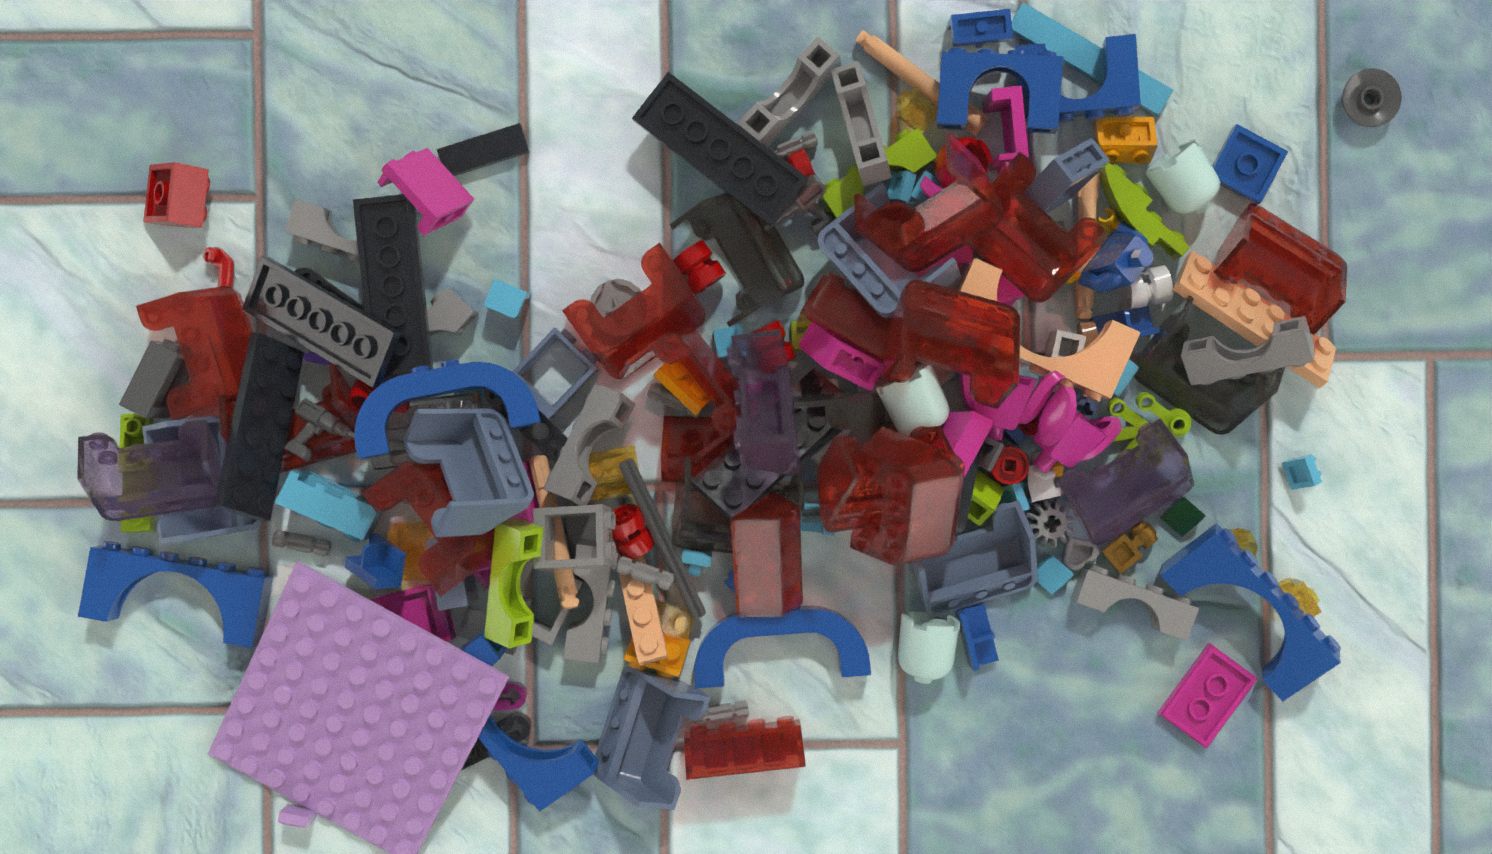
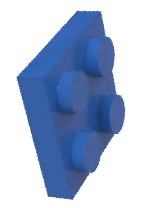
(1248, 163)

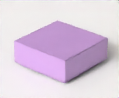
(296, 816)

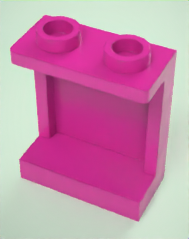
(1010, 105)
(428, 188)
(420, 608)

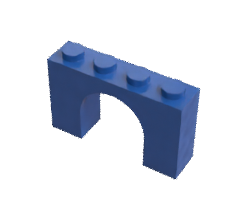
(1038, 74)
(1120, 87)

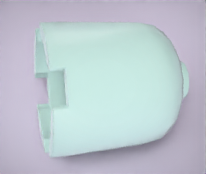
(1186, 179)
(916, 401)
(927, 645)

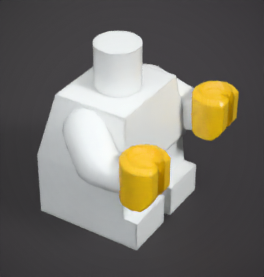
(1042, 484)

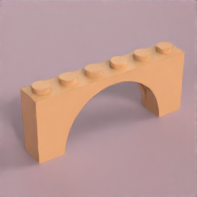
(1092, 369)

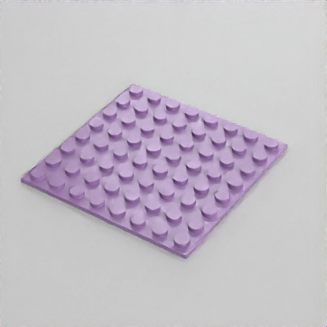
(356, 712)

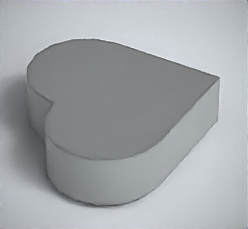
(1078, 552)

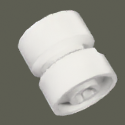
(1152, 287)

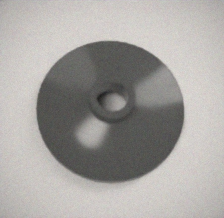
(1382, 91)

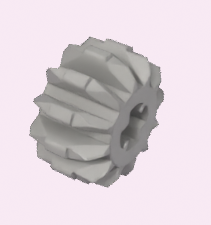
(1056, 530)

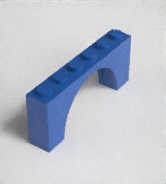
(1219, 560)
(238, 593)
(537, 772)

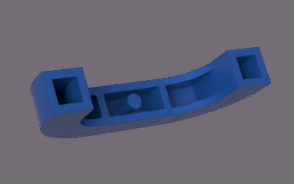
(424, 383)
(851, 647)

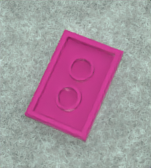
(1207, 695)

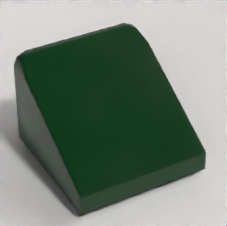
(1182, 516)

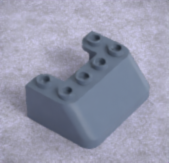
(870, 269)
(478, 466)
(201, 522)
(980, 564)
(642, 736)

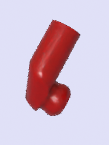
(222, 263)

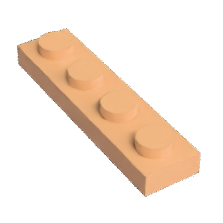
(643, 618)

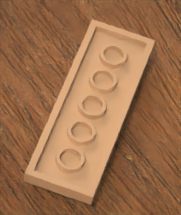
(1246, 313)

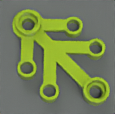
(1137, 421)

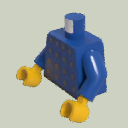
(1118, 259)

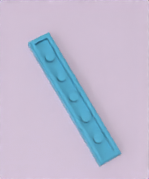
(1081, 54)

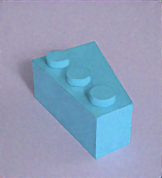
(329, 504)

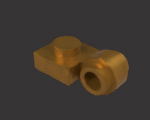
(1124, 551)

